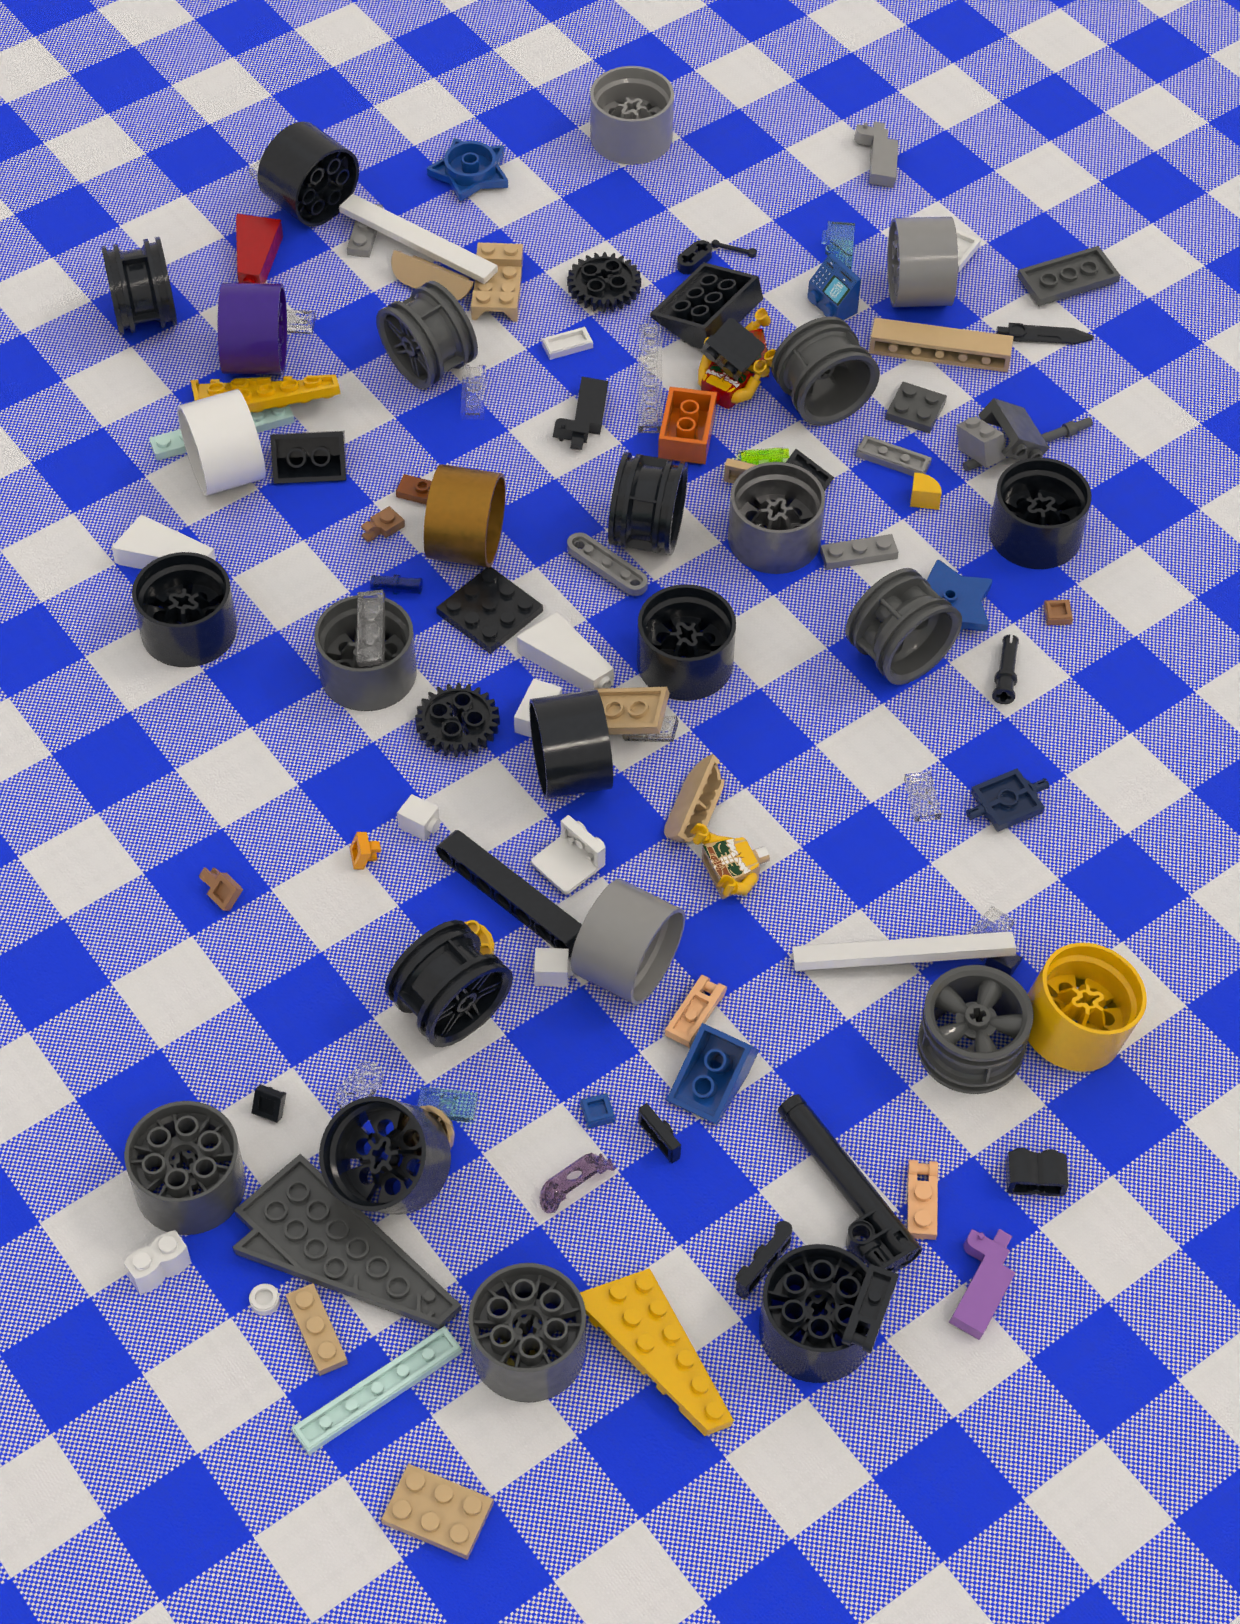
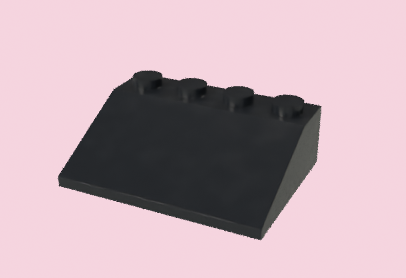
(707, 301)

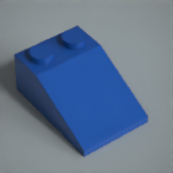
(712, 1073)

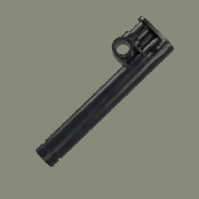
(887, 1239)

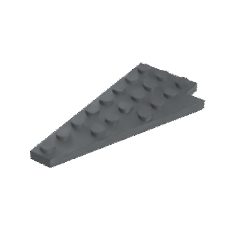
(320, 1239)

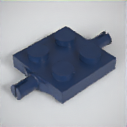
(1007, 799)

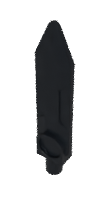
(1044, 334)

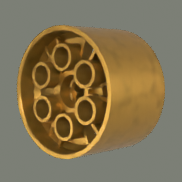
(464, 515)

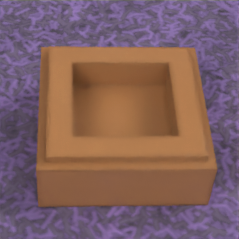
(1058, 612)

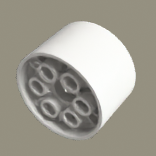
(221, 442)

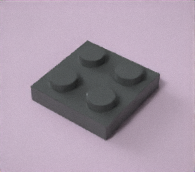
(916, 407)

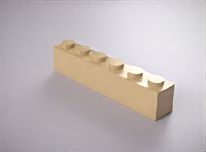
(941, 344)

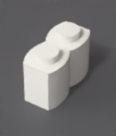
(152, 1264)

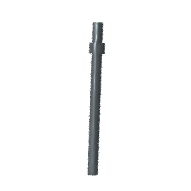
(1068, 429)

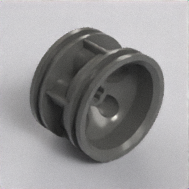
(903, 626)

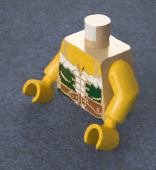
(729, 861)

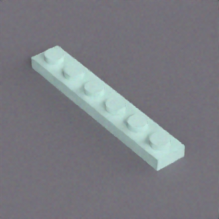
(172, 443)

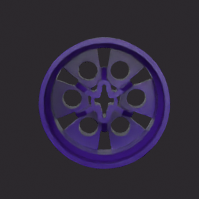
(252, 328)

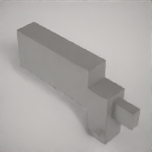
(883, 153)

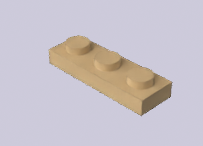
(316, 1329)

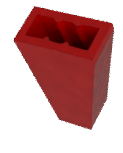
(256, 246)

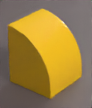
(925, 492)

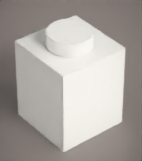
(418, 817)
(552, 967)

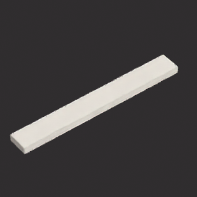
(418, 239)
(904, 951)

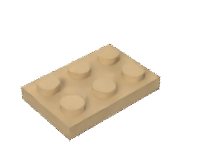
(634, 709)
(437, 1511)

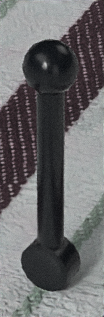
(751, 252)

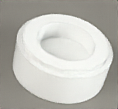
(264, 1299)

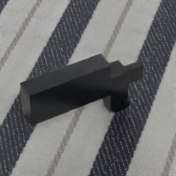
(588, 414)

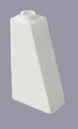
(150, 540)
(565, 653)

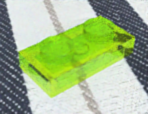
(770, 454)

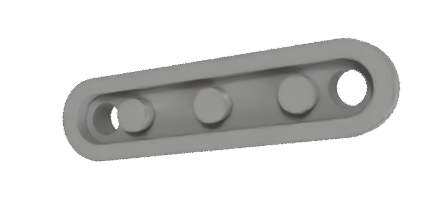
(607, 564)

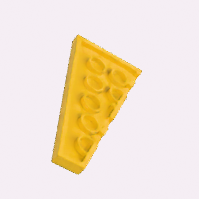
(264, 393)
(652, 1339)

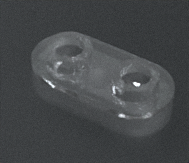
(356, 1087)

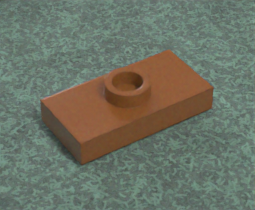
(413, 489)

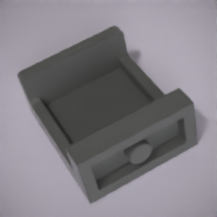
(1018, 426)

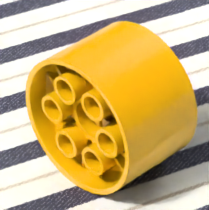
(1102, 981)

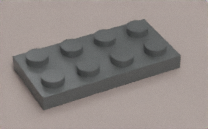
(1068, 275)

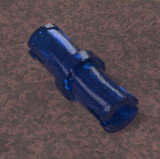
(396, 584)

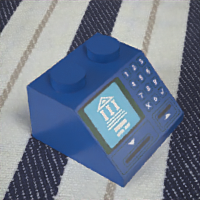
(835, 289)

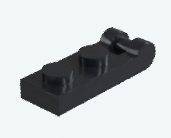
(764, 1259)
(870, 1307)

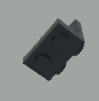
(733, 348)

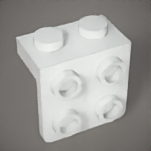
(571, 856)

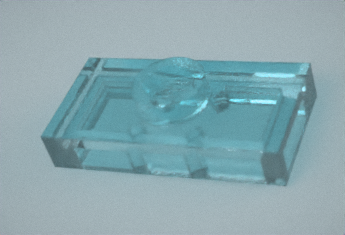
(454, 1103)

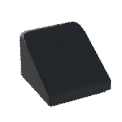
(1006, 964)

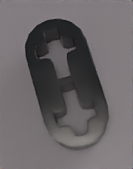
(692, 255)

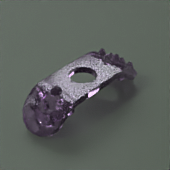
(558, 1186)

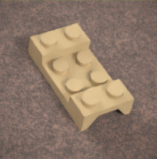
(502, 290)

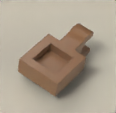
(384, 522)
(223, 888)

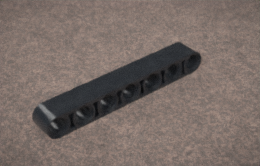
(509, 890)

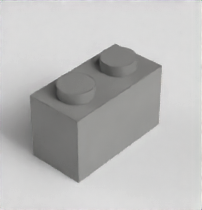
(981, 441)

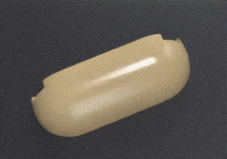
(417, 271)
(695, 800)

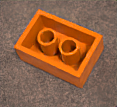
(687, 425)

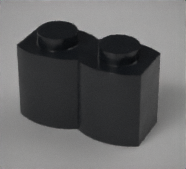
(1036, 1172)

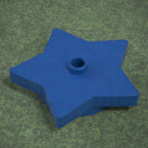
(470, 167)
(963, 593)

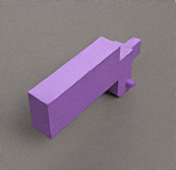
(987, 1284)

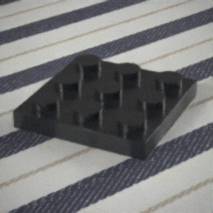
(489, 609)

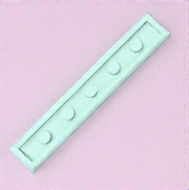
(376, 1390)

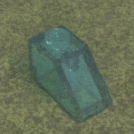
(839, 241)

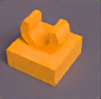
(363, 850)

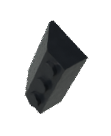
(308, 456)

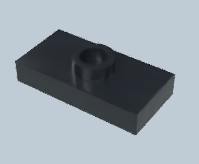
(799, 459)
(659, 1132)

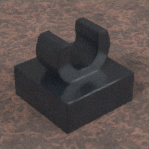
(268, 1103)

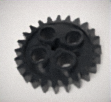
(604, 282)
(444, 731)

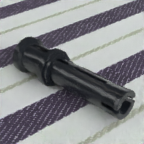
(1006, 677)

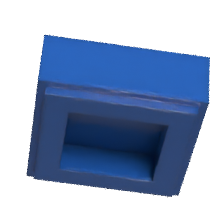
(597, 1111)

